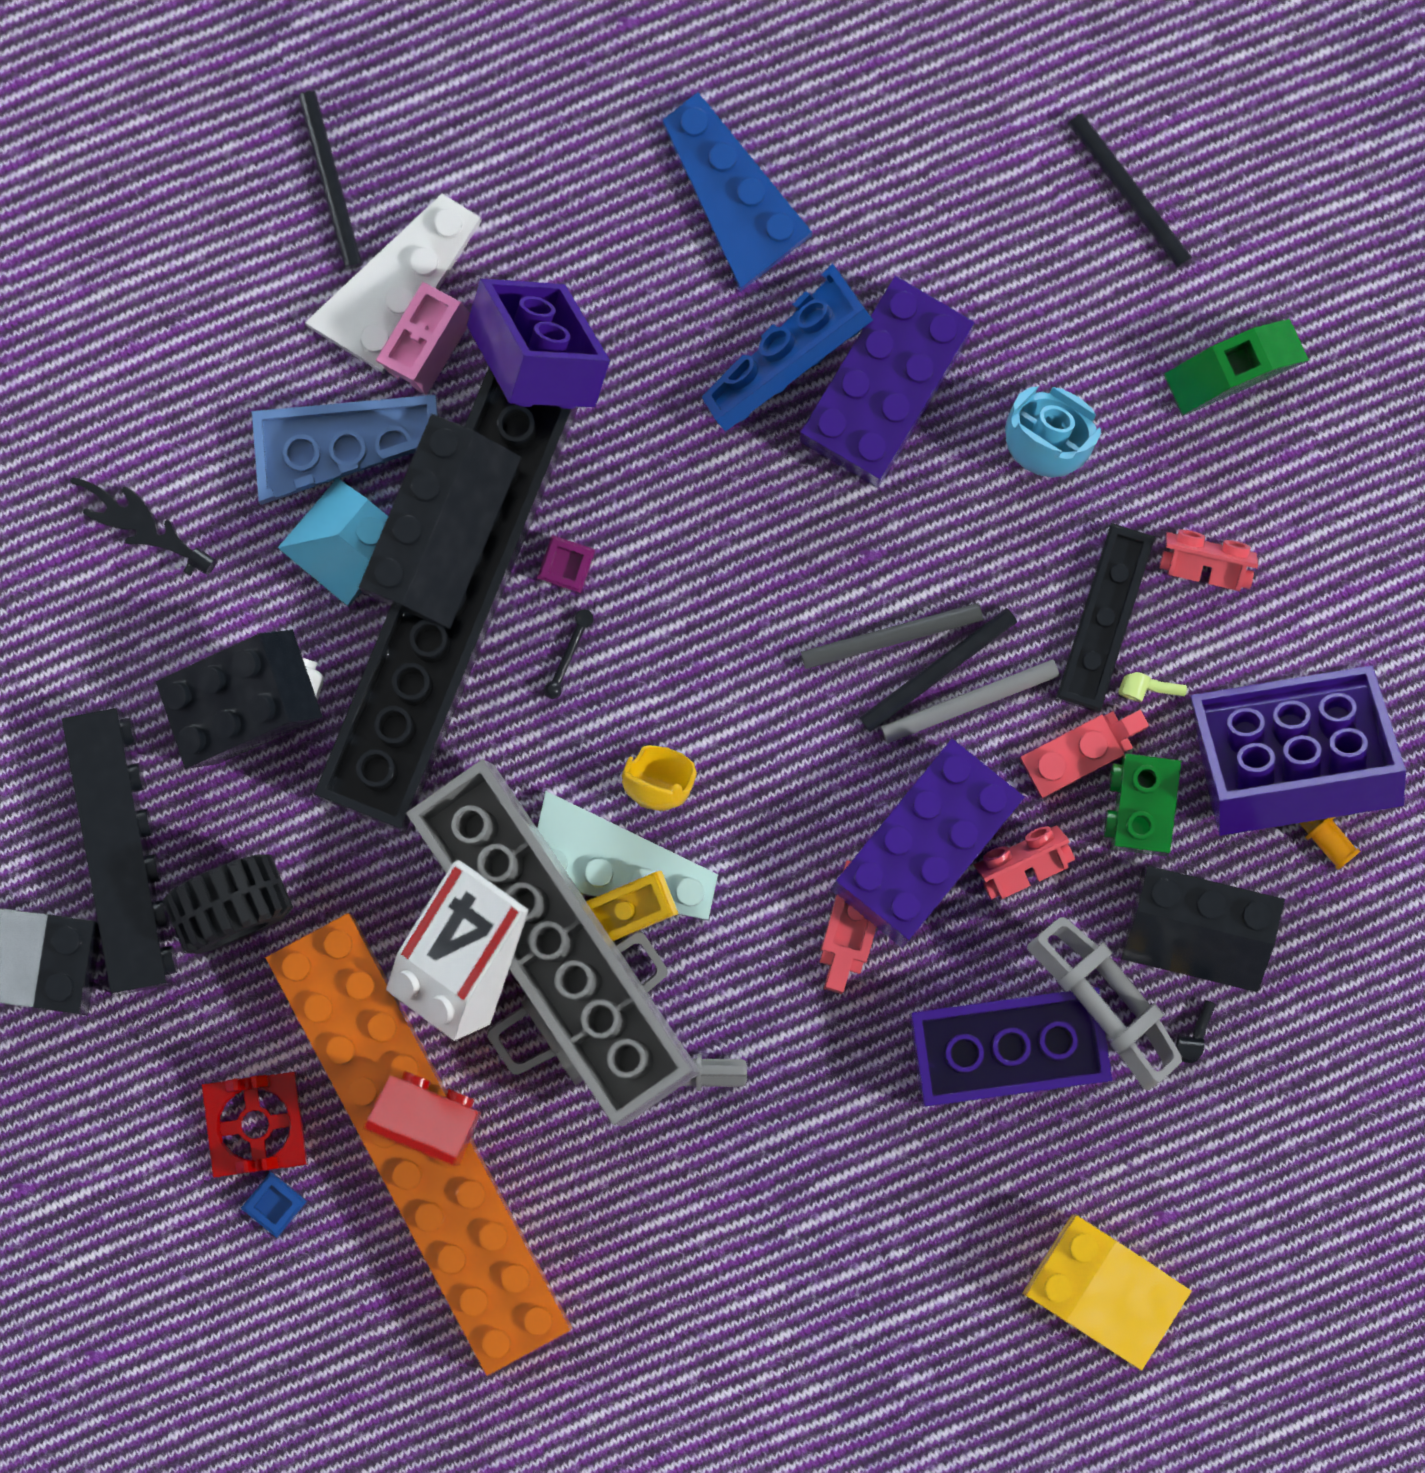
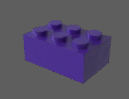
(537, 343)

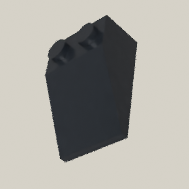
(47, 961)

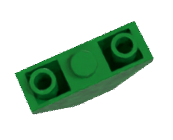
(1235, 365)

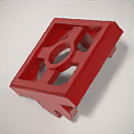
(216, 1097)

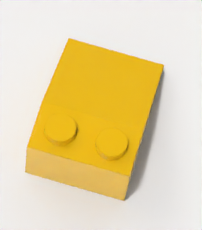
(1106, 1291)

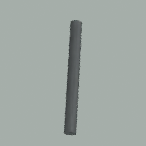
(891, 635)

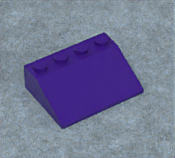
(1298, 750)

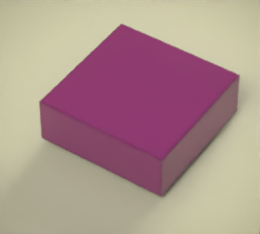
(566, 564)

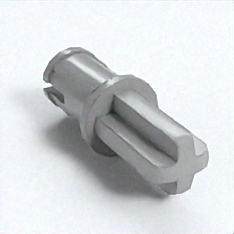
(719, 1073)

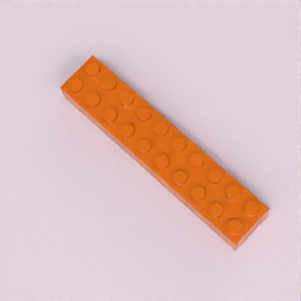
(449, 1209)

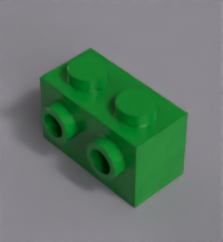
(1143, 804)

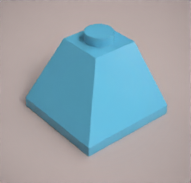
(337, 540)

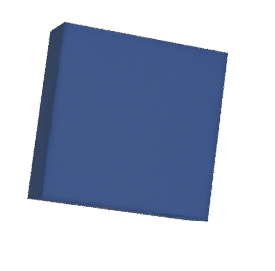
(274, 1204)

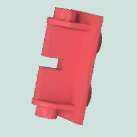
(1226, 561)
(1004, 867)

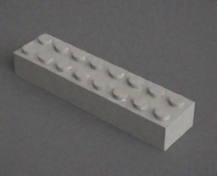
(563, 950)

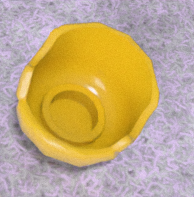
(659, 778)

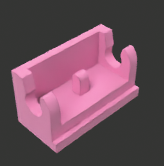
(424, 338)

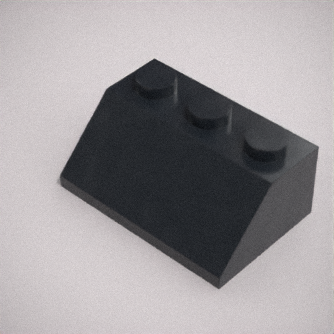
(1202, 928)

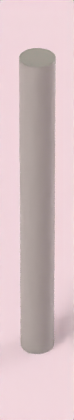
(970, 701)

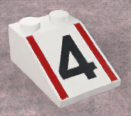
(458, 953)

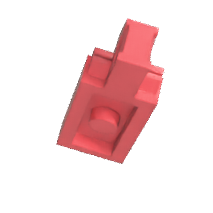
(1081, 751)
(845, 943)

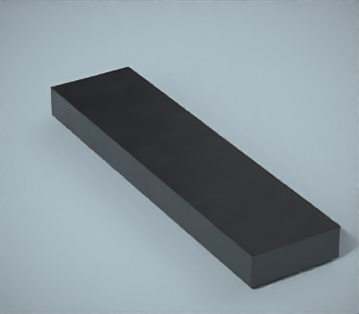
(1105, 618)

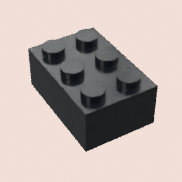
(239, 699)

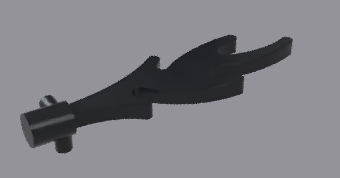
(140, 518)

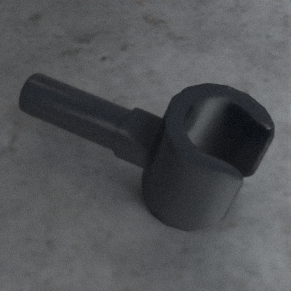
(1192, 1047)

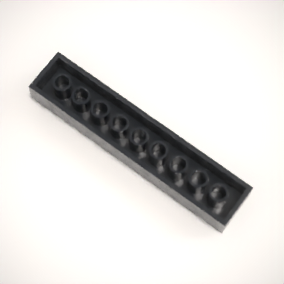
(424, 667)

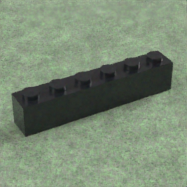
(118, 851)

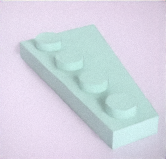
(607, 857)

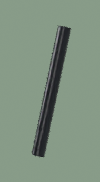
(330, 180)
(1129, 190)
(938, 670)

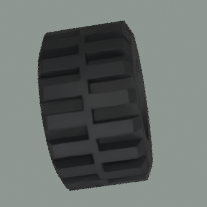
(227, 903)

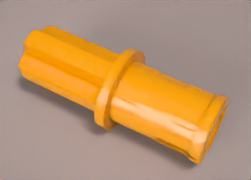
(1330, 840)

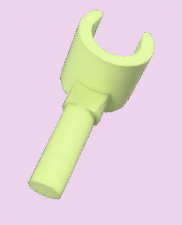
(1136, 684)

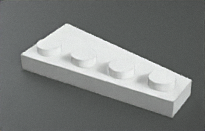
(375, 299)

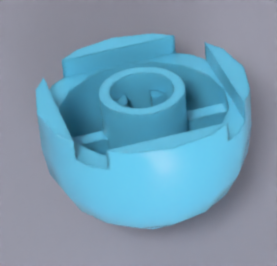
(1051, 432)

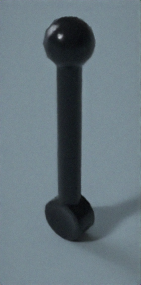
(584, 620)

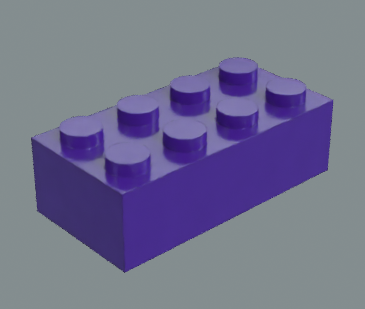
(886, 381)
(927, 843)
(1007, 1048)

